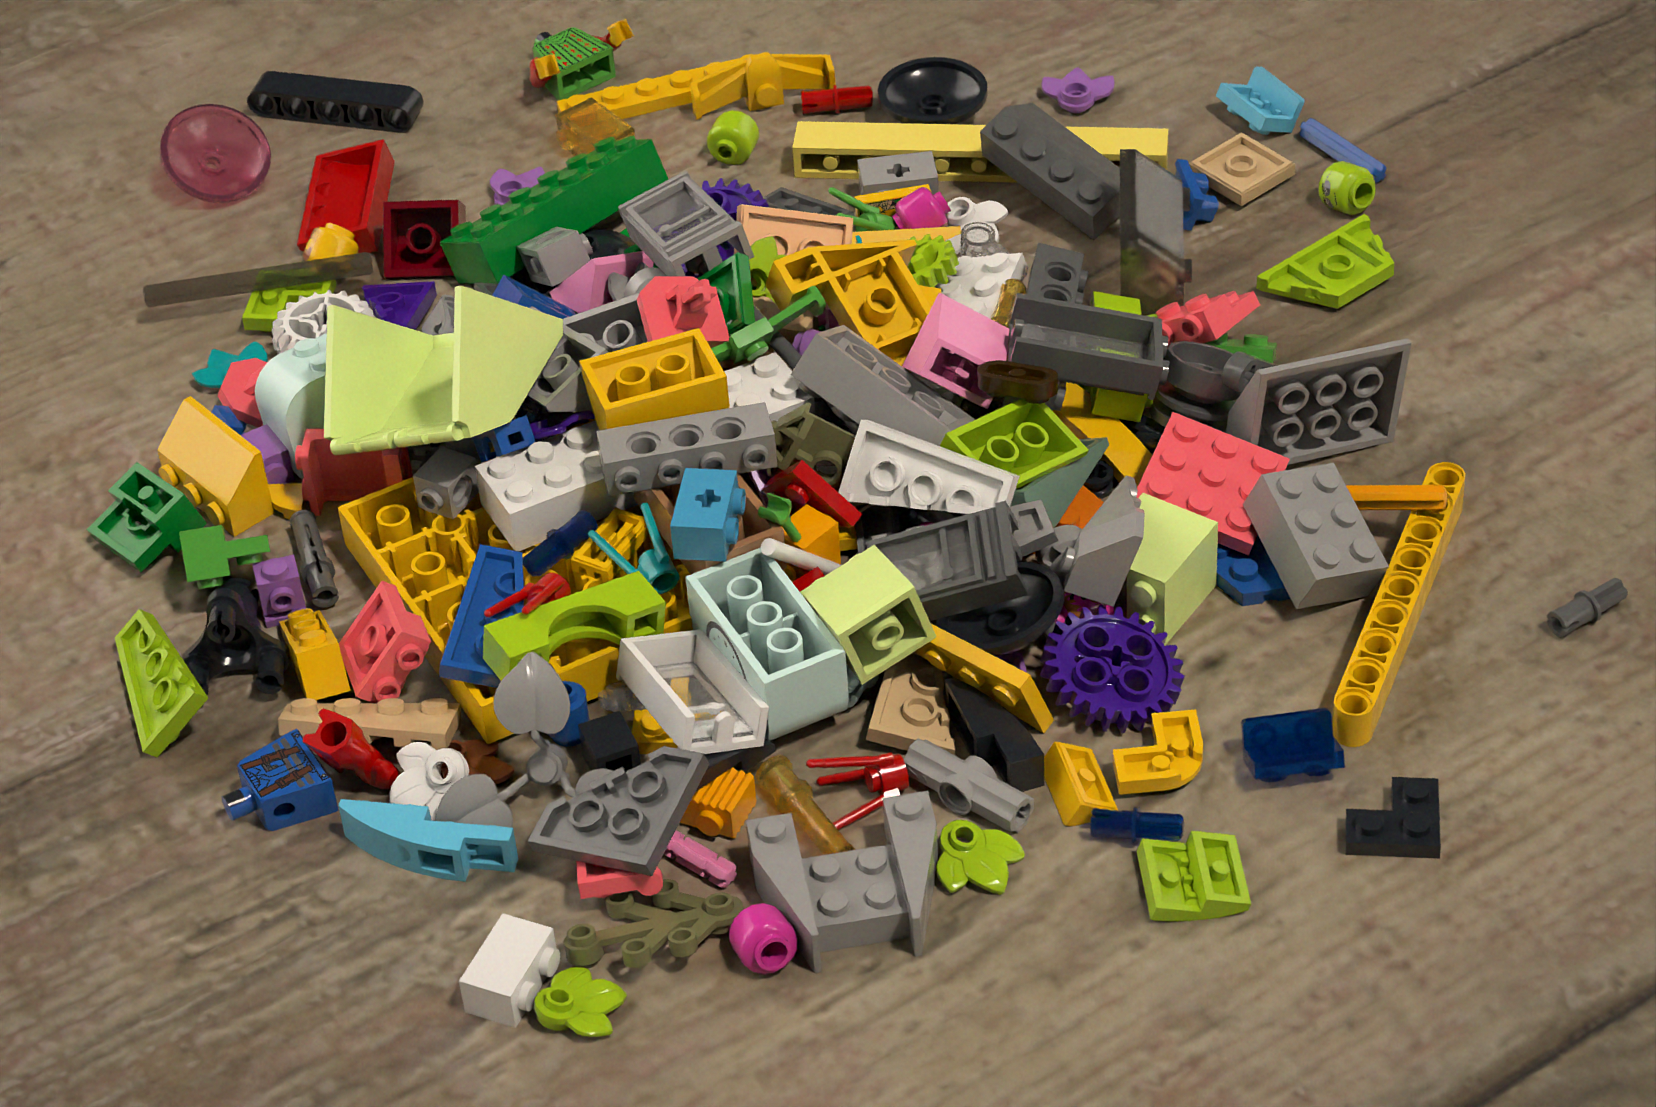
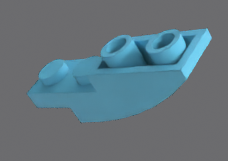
(413, 842)

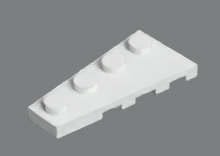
(916, 474)

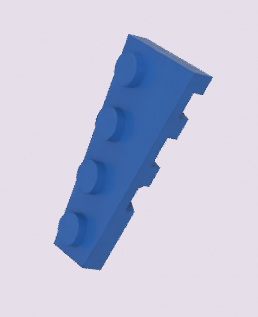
(493, 578)

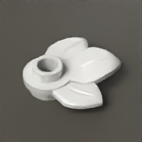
(965, 211)
(422, 779)

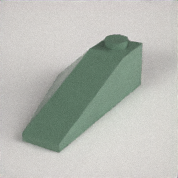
(1063, 484)

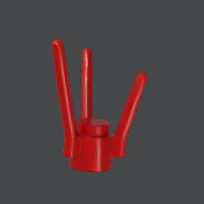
(547, 589)
(882, 774)

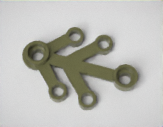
(656, 925)

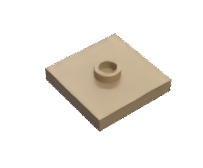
(1243, 168)

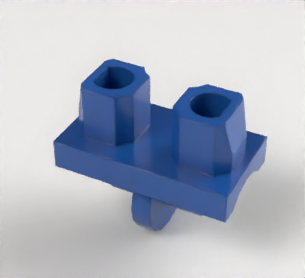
(1202, 206)

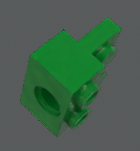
(144, 518)

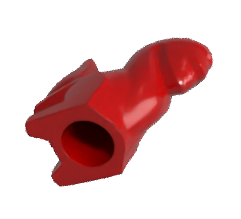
(344, 746)

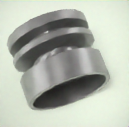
(1195, 386)

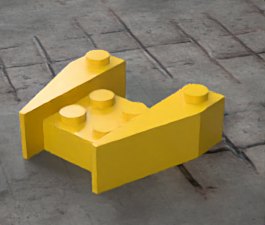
(863, 287)

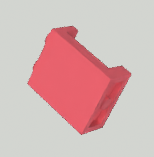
(348, 475)

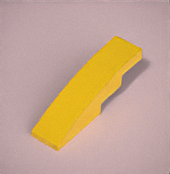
(1125, 451)

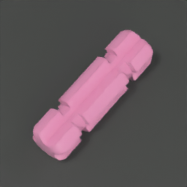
(701, 860)

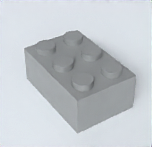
(1315, 535)

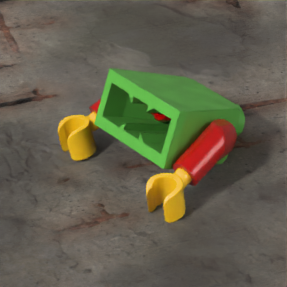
(575, 60)

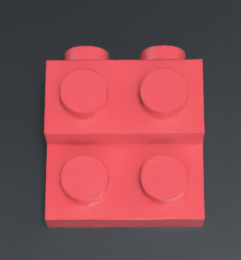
(1205, 318)
(383, 646)

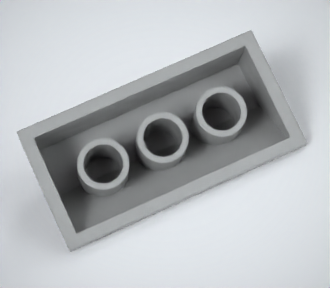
(873, 387)

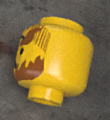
(330, 242)

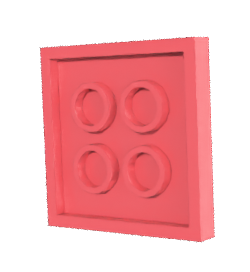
(1209, 476)

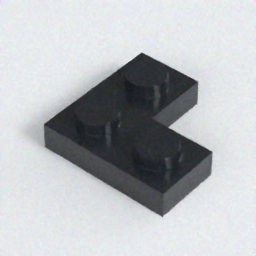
(1404, 831)

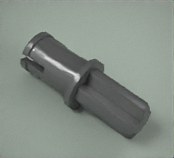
(1586, 607)

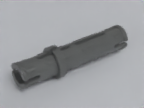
(316, 567)

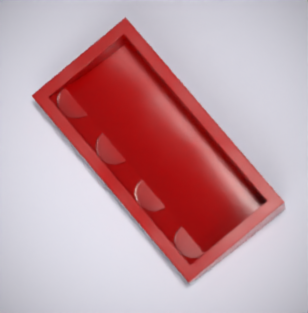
(350, 193)

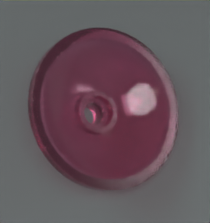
(220, 138)

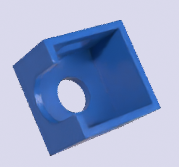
(504, 439)

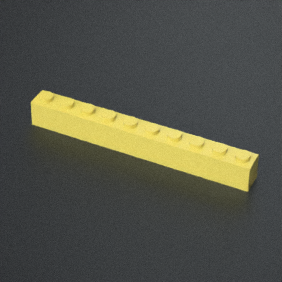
(835, 147)

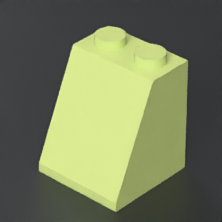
(1172, 566)
(870, 612)

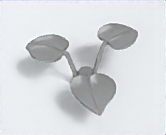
(525, 701)

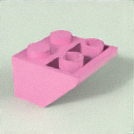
(954, 345)

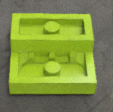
(1193, 877)

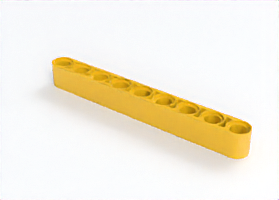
(1396, 611)

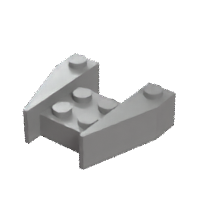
(855, 893)

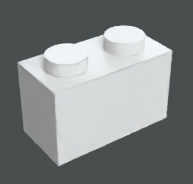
(509, 970)

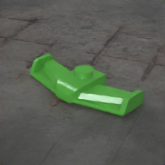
(755, 338)

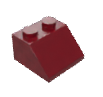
(414, 236)

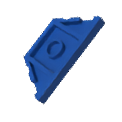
(1249, 578)

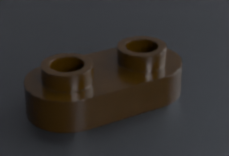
(1018, 380)

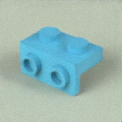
(1263, 102)

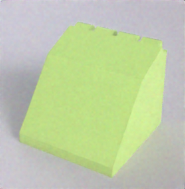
(420, 389)

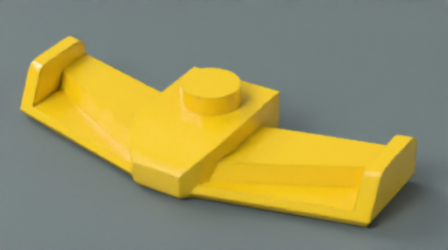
(761, 81)

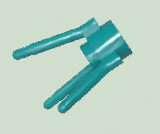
(653, 564)

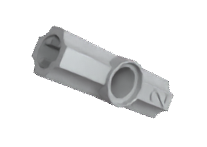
(968, 785)

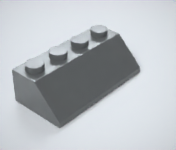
(1054, 166)

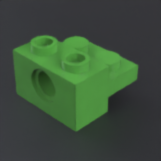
(208, 554)

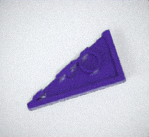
(400, 302)

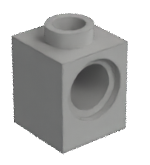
(446, 482)

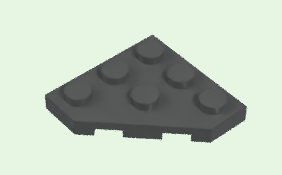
(625, 814)

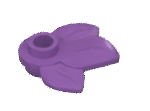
(1077, 91)
(505, 182)

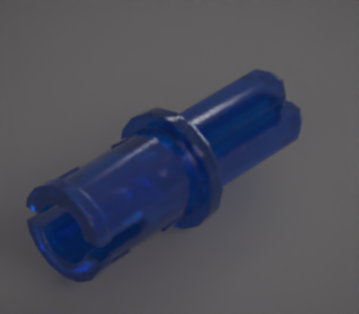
(559, 543)
(1136, 825)

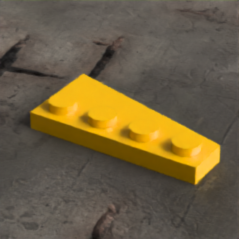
(990, 675)

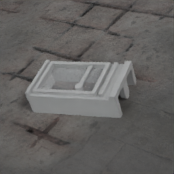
(680, 223)

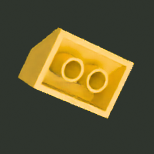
(655, 381)
(215, 468)

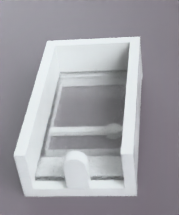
(693, 691)

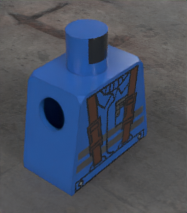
(282, 785)

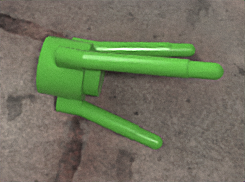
(870, 220)

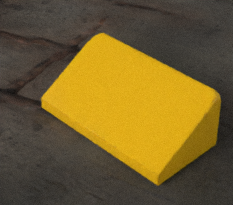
(1076, 783)

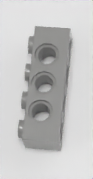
(660, 450)

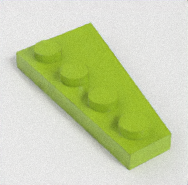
(157, 681)

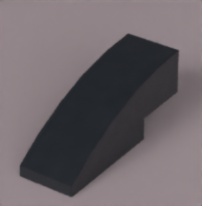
(995, 735)

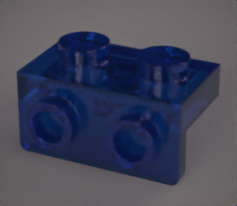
(1290, 745)

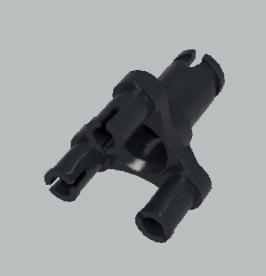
(236, 641)

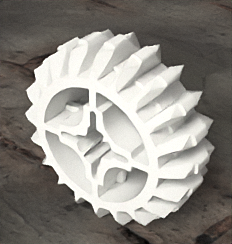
(309, 317)

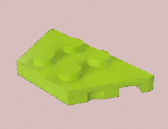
(1332, 268)

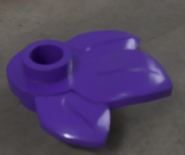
(542, 430)

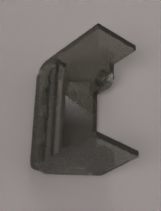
(1152, 233)

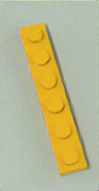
(649, 93)

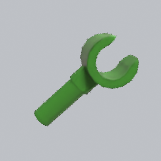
(778, 512)

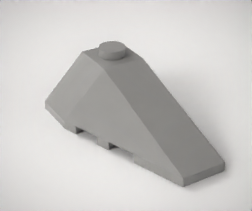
(561, 382)
(1106, 547)

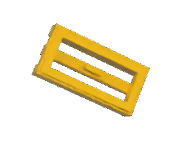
(625, 542)

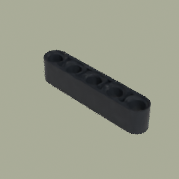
(335, 101)

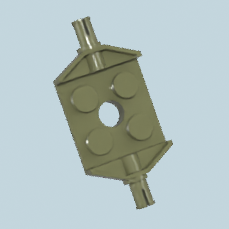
(812, 439)

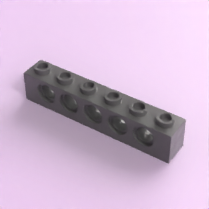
(1055, 276)

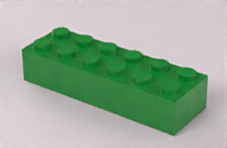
(568, 199)

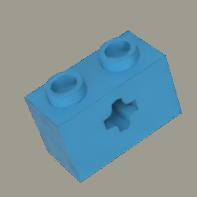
(707, 514)

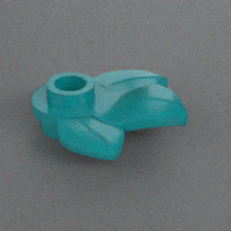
(220, 362)

